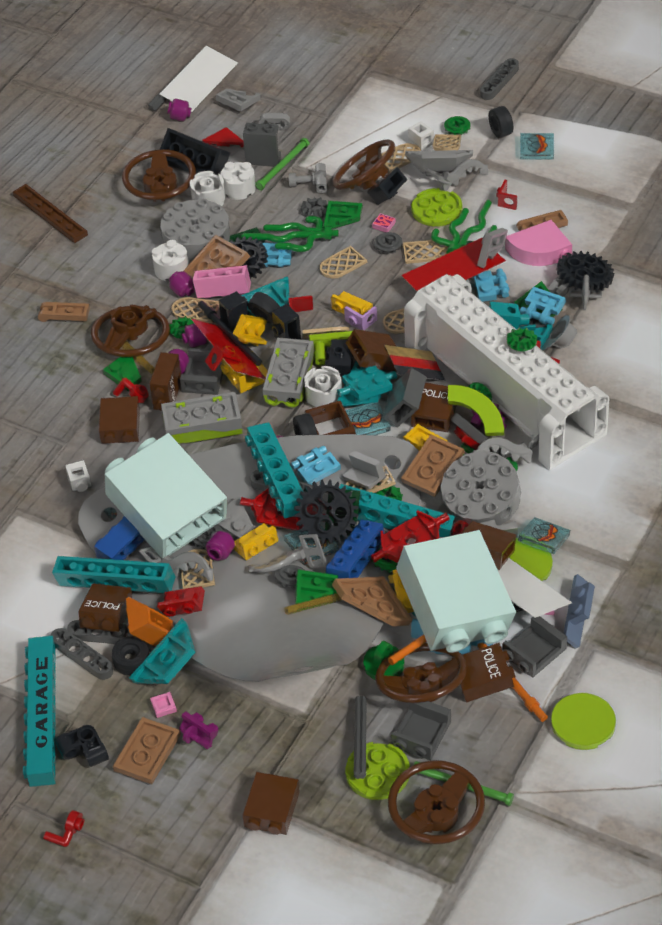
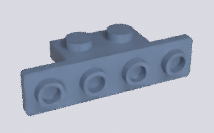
(578, 610)

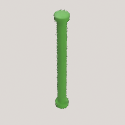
(260, 184)
(507, 798)

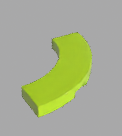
(481, 405)

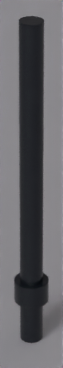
(212, 315)

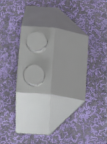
(438, 160)

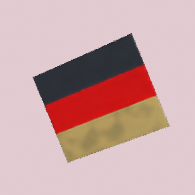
(420, 360)

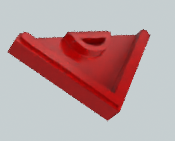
(224, 137)
(465, 438)

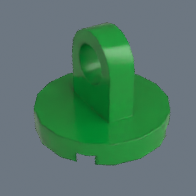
(376, 655)

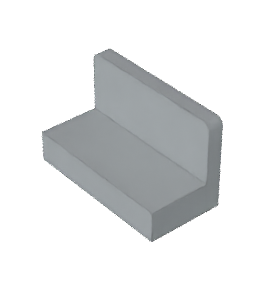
(364, 471)

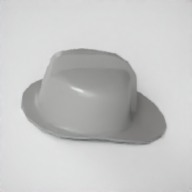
(561, 335)

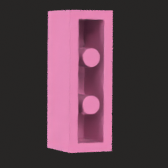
(221, 281)

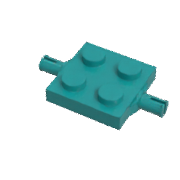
(367, 383)

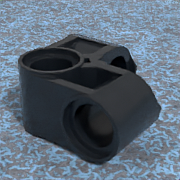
(75, 744)

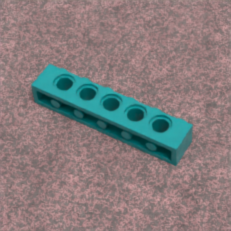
(275, 468)
(393, 512)
(133, 574)

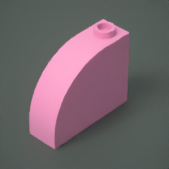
(538, 245)

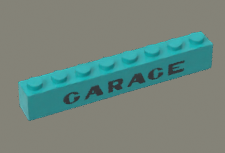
(40, 712)

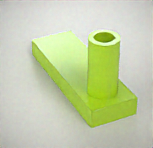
(322, 341)

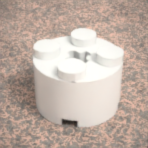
(238, 180)
(208, 186)
(169, 259)
(322, 386)

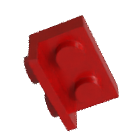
(182, 601)

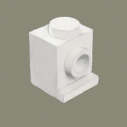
(421, 135)
(78, 481)

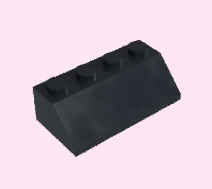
(203, 155)

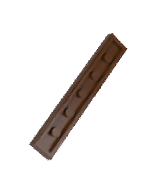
(50, 213)

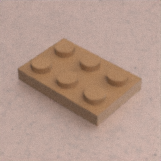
(430, 465)
(146, 750)

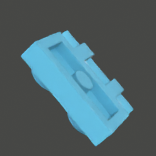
(277, 257)
(485, 286)
(545, 301)
(319, 468)

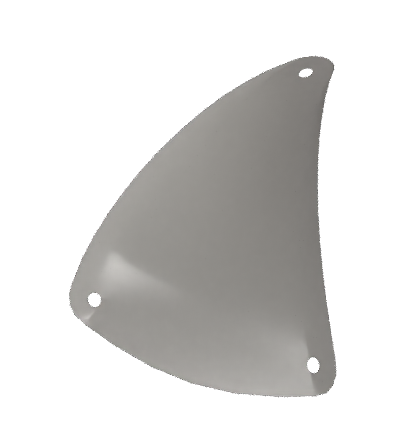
(244, 615)

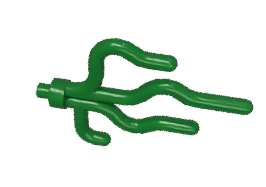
(304, 232)
(457, 242)

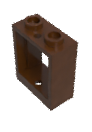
(330, 412)

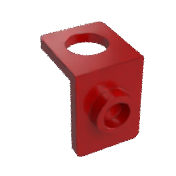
(502, 194)
(301, 304)
(221, 352)

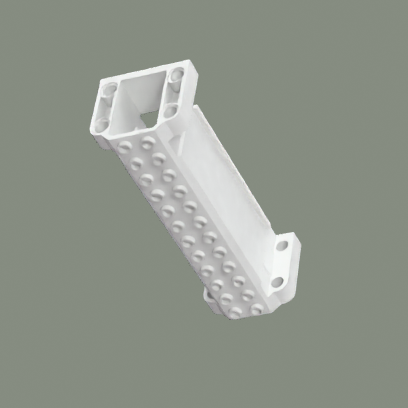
(524, 384)

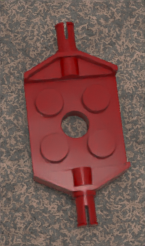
(267, 513)
(421, 528)

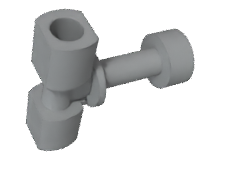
(317, 178)

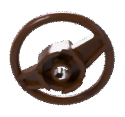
(368, 170)
(159, 180)
(128, 323)
(423, 681)
(442, 799)

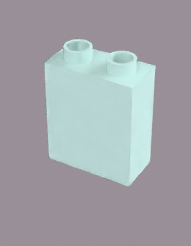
(165, 494)
(456, 591)

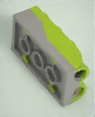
(287, 371)
(202, 418)

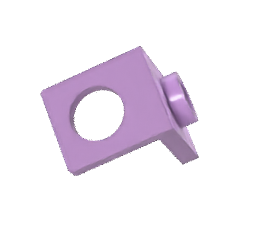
(358, 320)

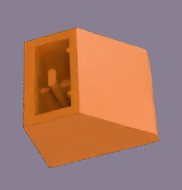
(146, 622)

